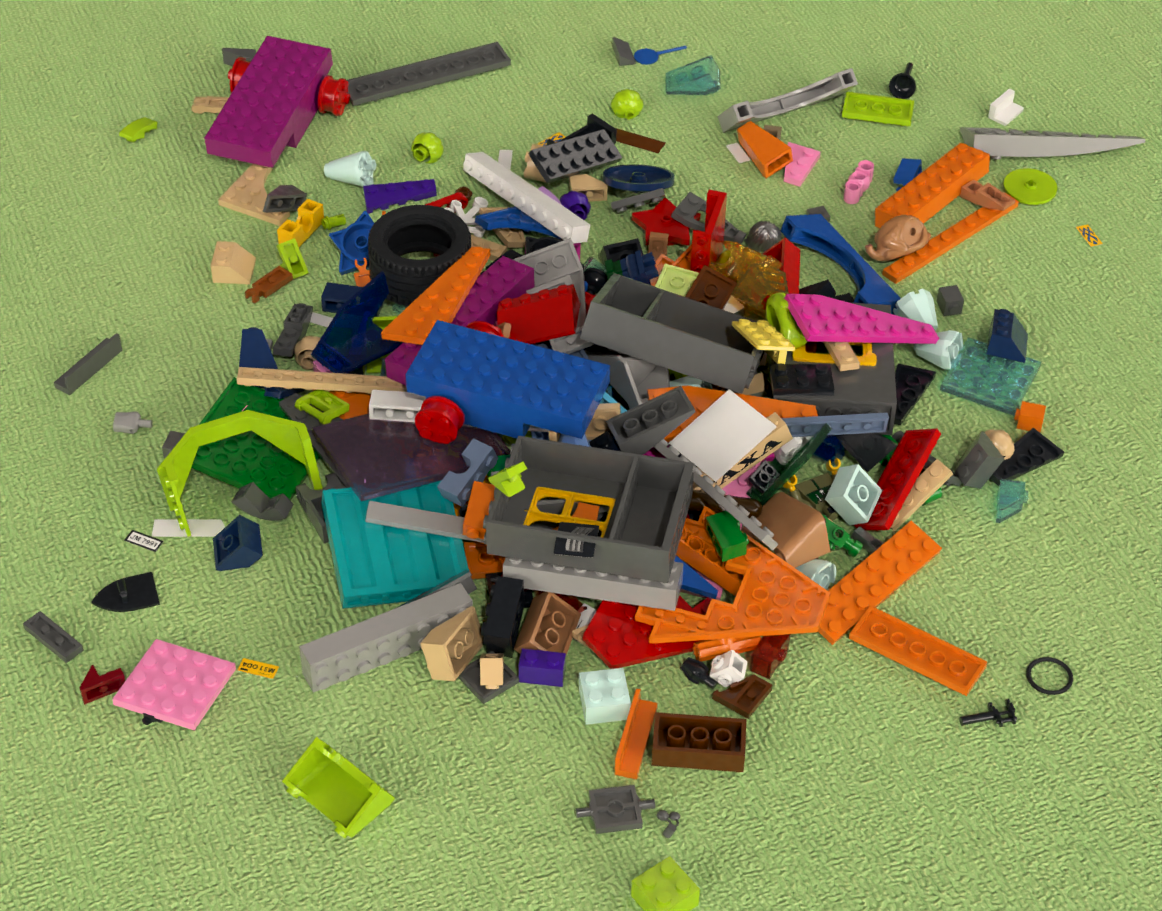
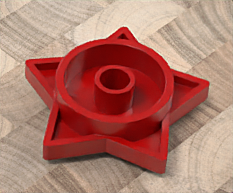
(660, 221)

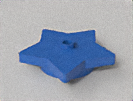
(353, 243)

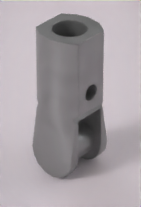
(870, 543)

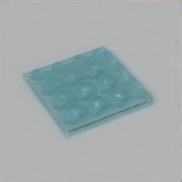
(988, 378)

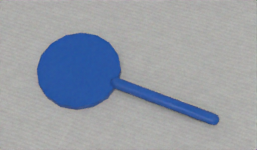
(649, 56)

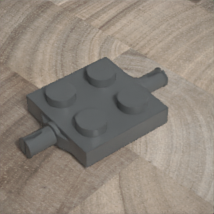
(615, 809)

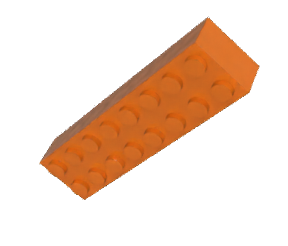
(935, 185)

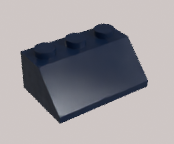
(1007, 337)

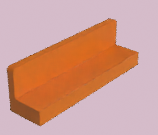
(635, 737)

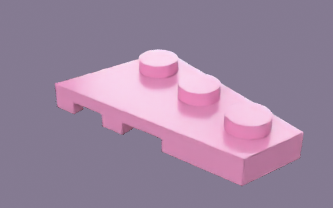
(802, 164)

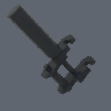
(992, 714)

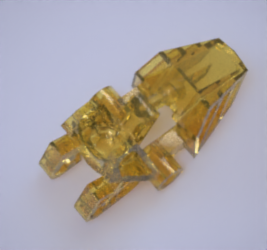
(754, 274)

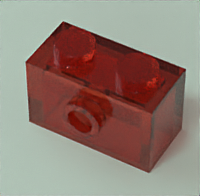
(769, 654)

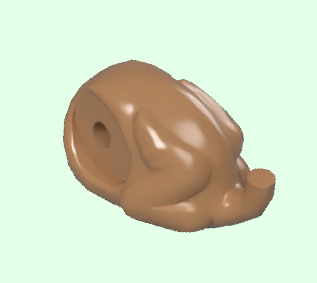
(898, 238)

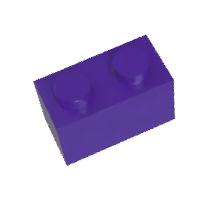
(542, 667)

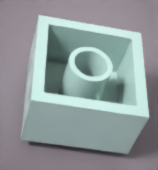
(853, 494)
(604, 696)

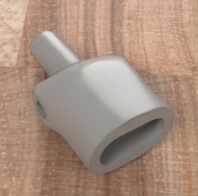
(129, 422)

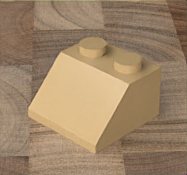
(232, 264)

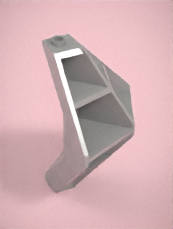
(632, 375)

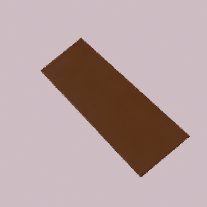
(639, 141)

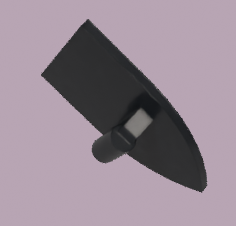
(128, 594)

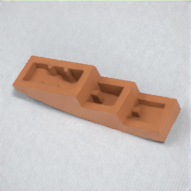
(986, 196)

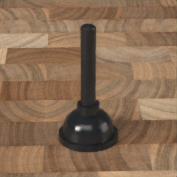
(902, 84)
(596, 280)

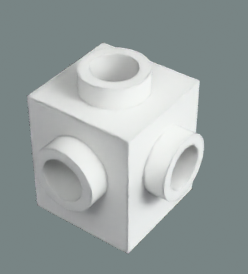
(728, 668)

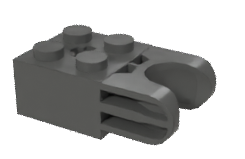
(311, 503)

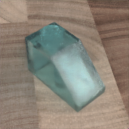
(1010, 499)

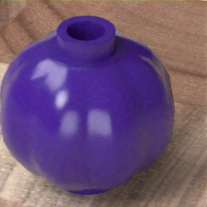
(577, 203)

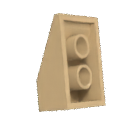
(452, 645)

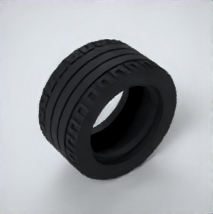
(415, 230)

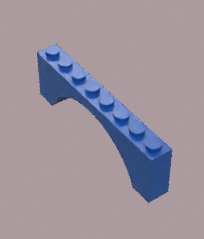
(820, 235)

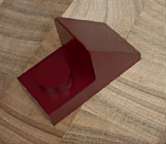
(98, 686)

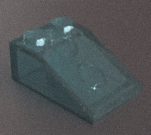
(694, 78)

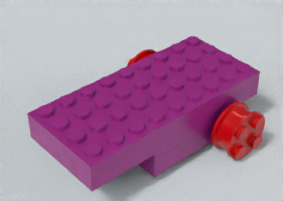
(275, 101)

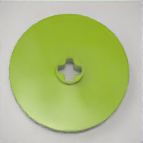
(1030, 186)

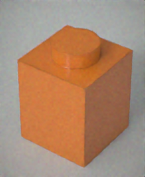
(1030, 416)

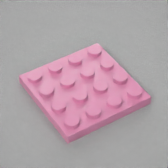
(174, 684)

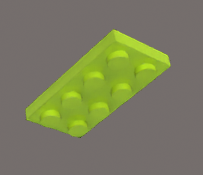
(878, 109)

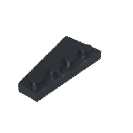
(910, 386)
(1030, 453)

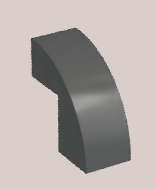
(258, 504)

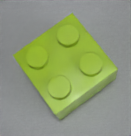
(665, 888)

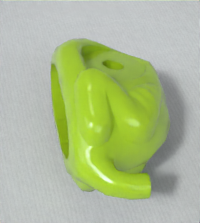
(781, 318)

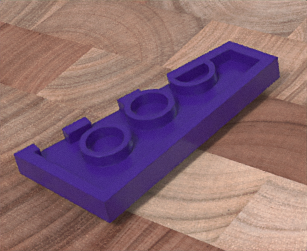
(392, 193)

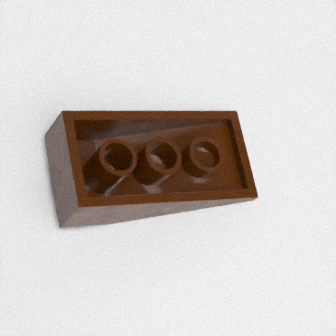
(711, 288)

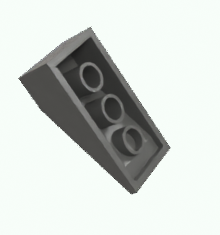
(650, 422)

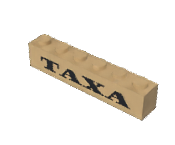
(767, 446)

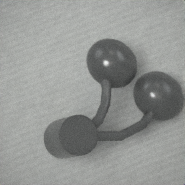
(671, 828)

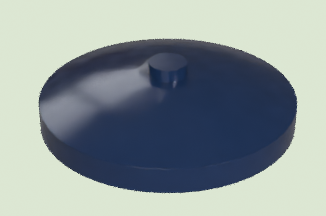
(638, 178)

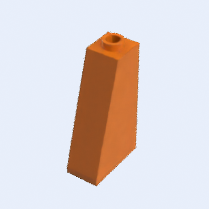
(764, 149)

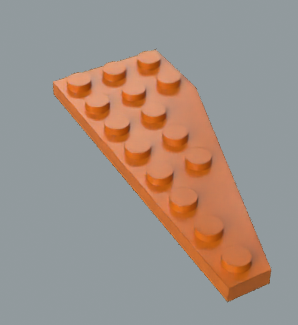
(703, 398)

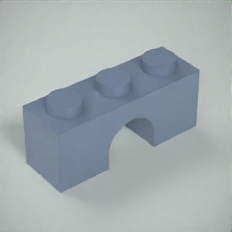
(458, 487)

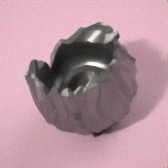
(763, 236)

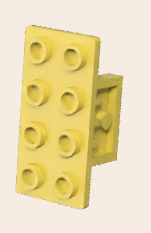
(765, 337)

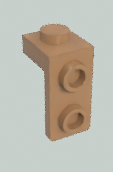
(658, 244)

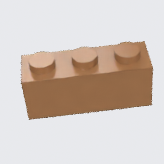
(548, 625)

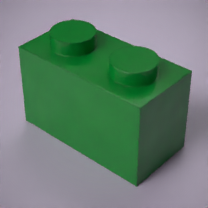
(726, 535)

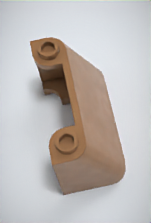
(796, 529)

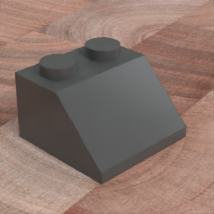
(978, 462)

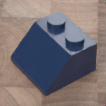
(237, 545)

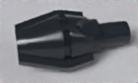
(697, 672)

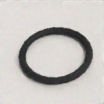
(1049, 692)

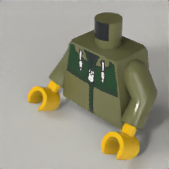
(815, 490)

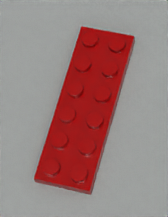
(900, 476)

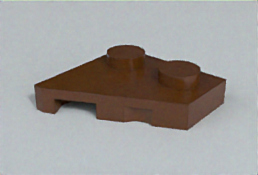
(744, 696)

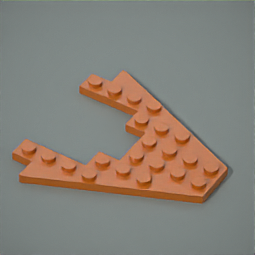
(769, 601)

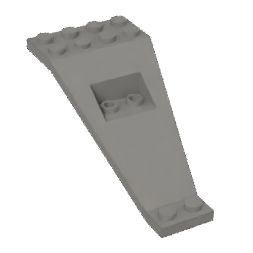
(555, 267)

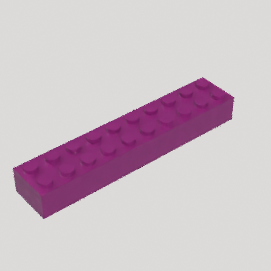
(500, 281)

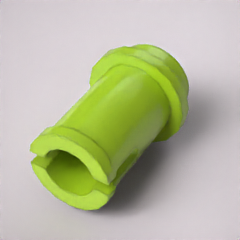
(333, 221)

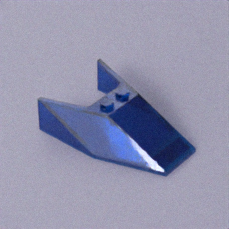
(352, 336)

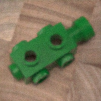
(842, 539)

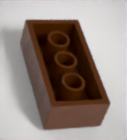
(699, 742)

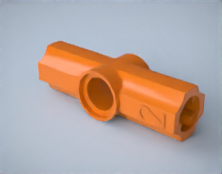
(709, 649)

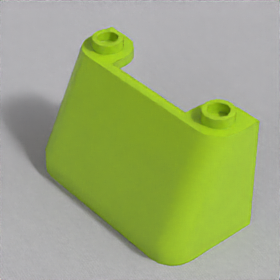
(337, 788)

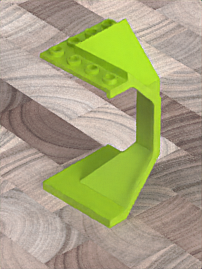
(284, 433)

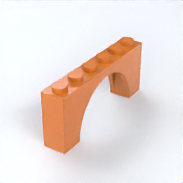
(479, 503)

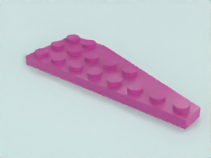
(839, 321)

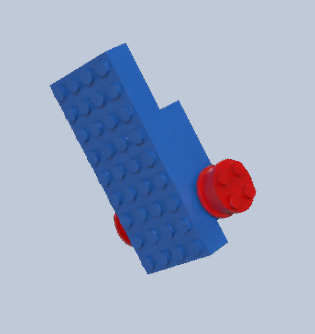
(500, 384)

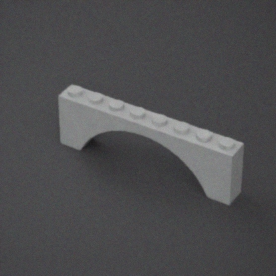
(817, 92)

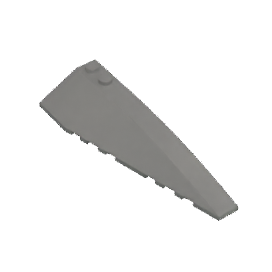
(1044, 144)

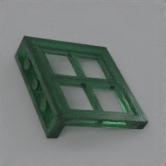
(792, 466)

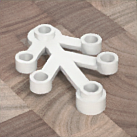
(478, 203)

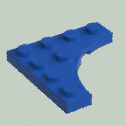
(511, 218)

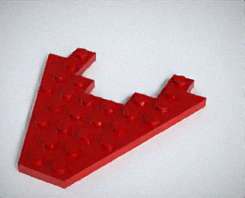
(625, 642)

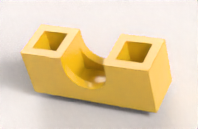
(308, 220)

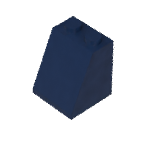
(255, 350)

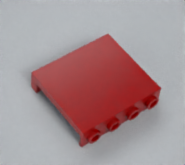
(709, 244)

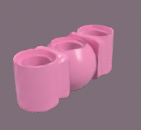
(858, 182)

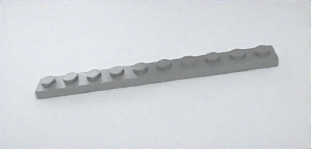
(717, 494)

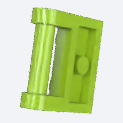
(325, 401)

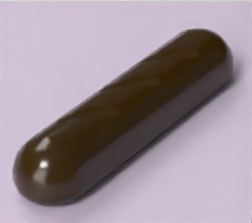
(702, 499)

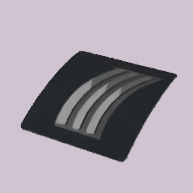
(575, 547)

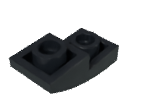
(763, 476)

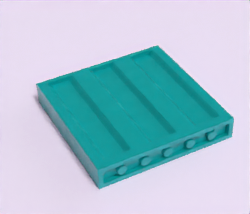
(386, 562)

